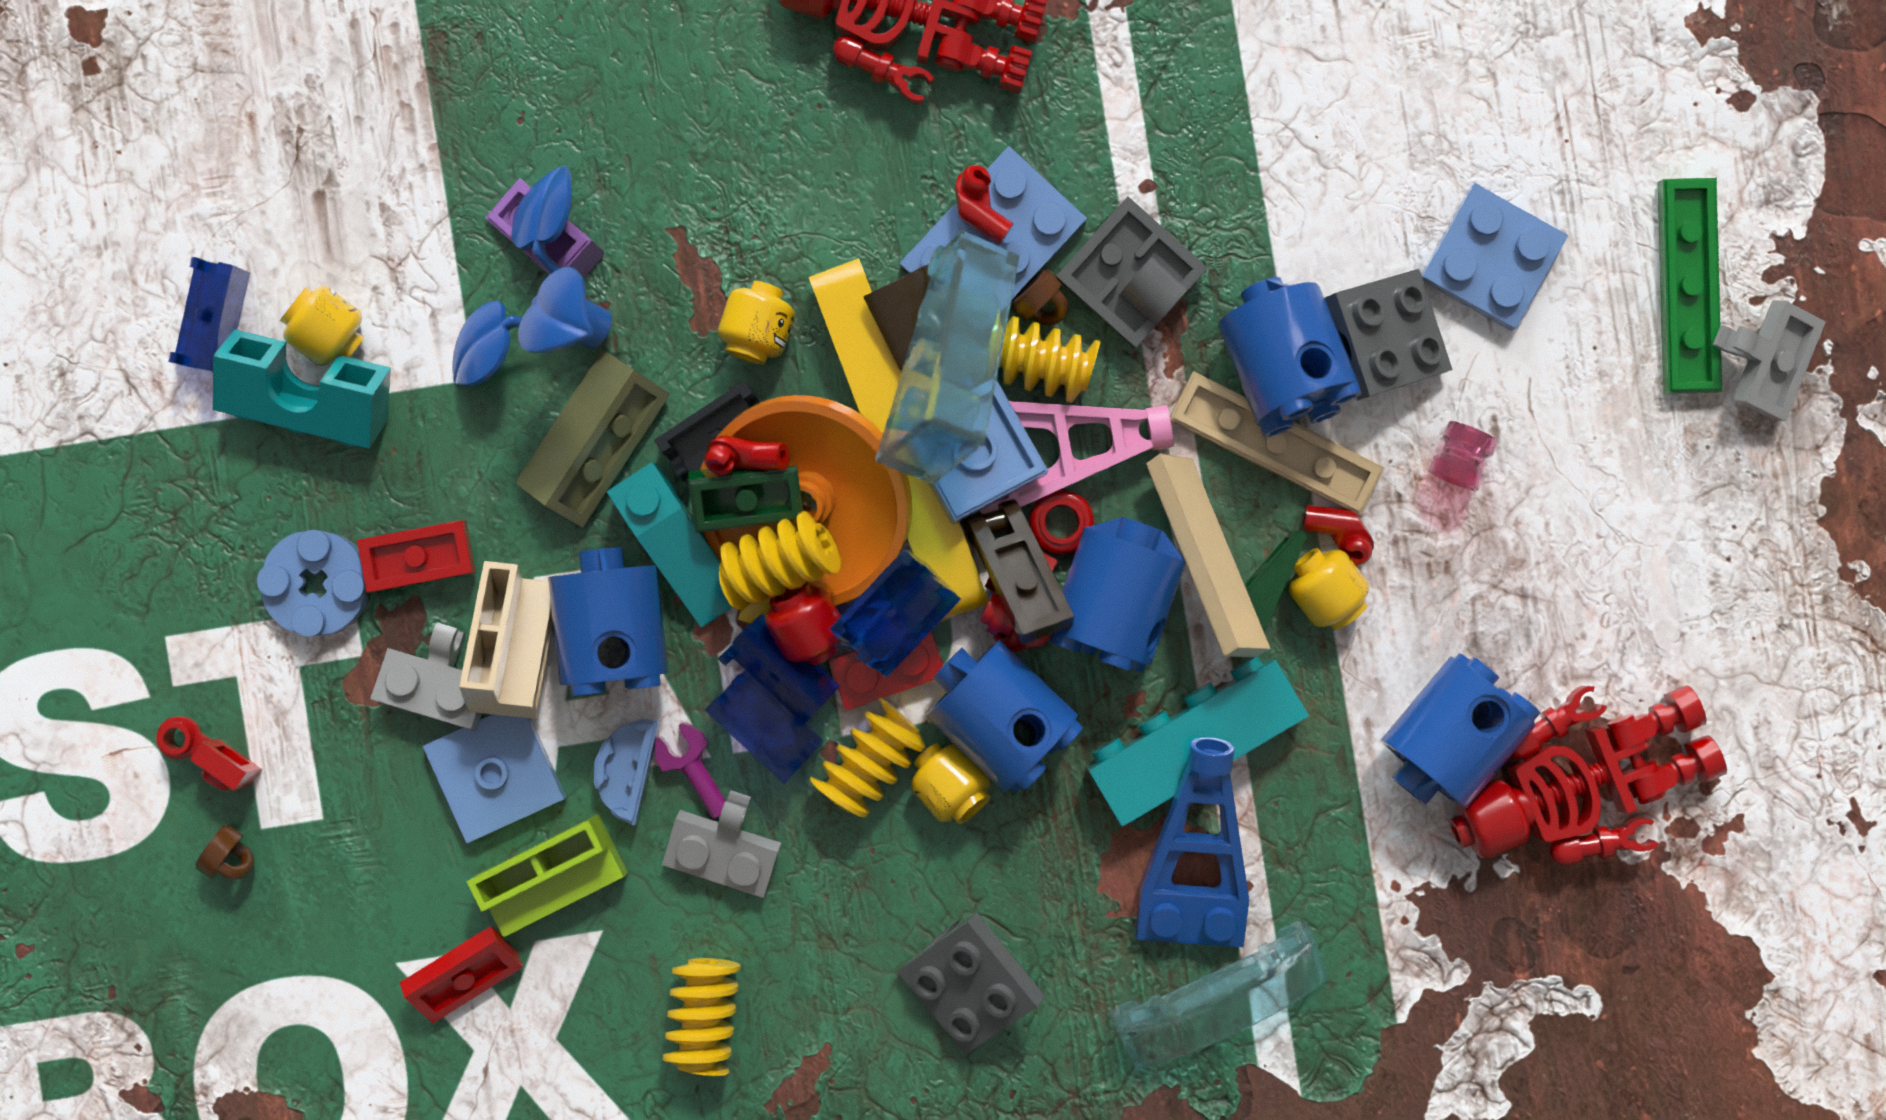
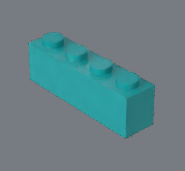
(1242, 712)

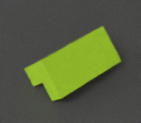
(548, 876)

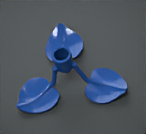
(558, 313)

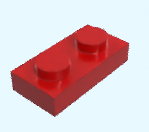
(416, 556)
(864, 684)
(461, 974)

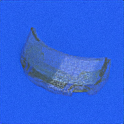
(1223, 1000)

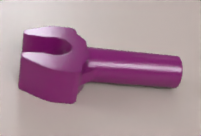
(692, 766)

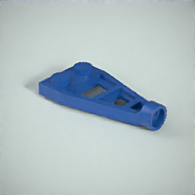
(1197, 912)

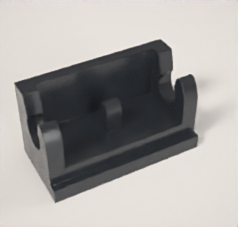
(688, 440)

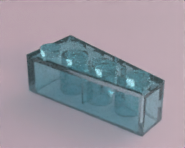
(951, 360)

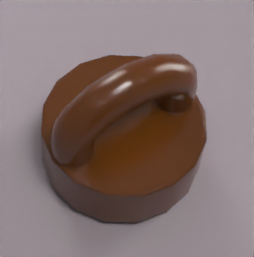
(1035, 294)
(218, 851)

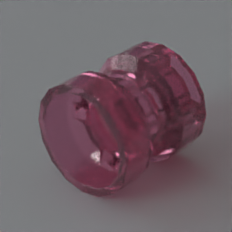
(1467, 445)

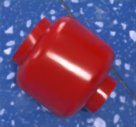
(802, 623)

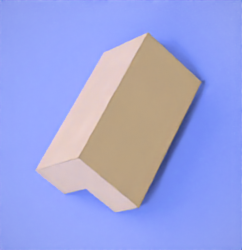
(507, 643)

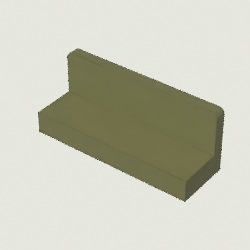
(592, 438)

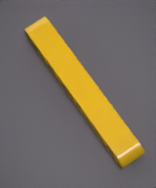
(873, 383)

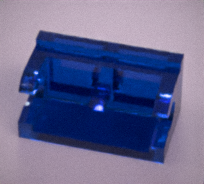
(210, 312)
(895, 613)
(795, 684)
(763, 726)

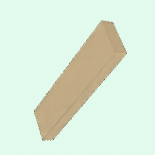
(1292, 455)
(1207, 556)

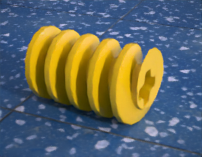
(1046, 360)
(777, 562)
(870, 760)
(702, 1016)

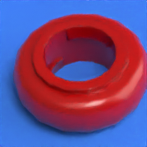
(1044, 505)

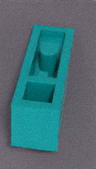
(669, 537)

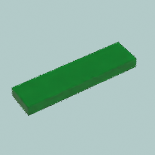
(1689, 285)

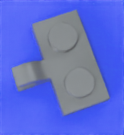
(1774, 357)
(427, 685)
(722, 849)

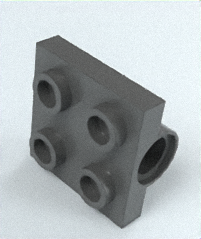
(1131, 272)
(1389, 333)
(971, 983)

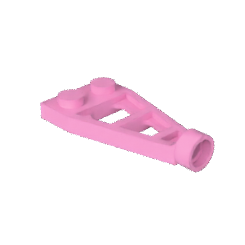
(1068, 470)

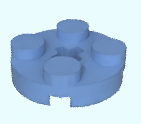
(283, 583)

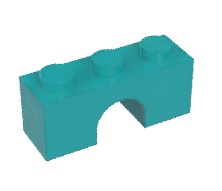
(258, 385)

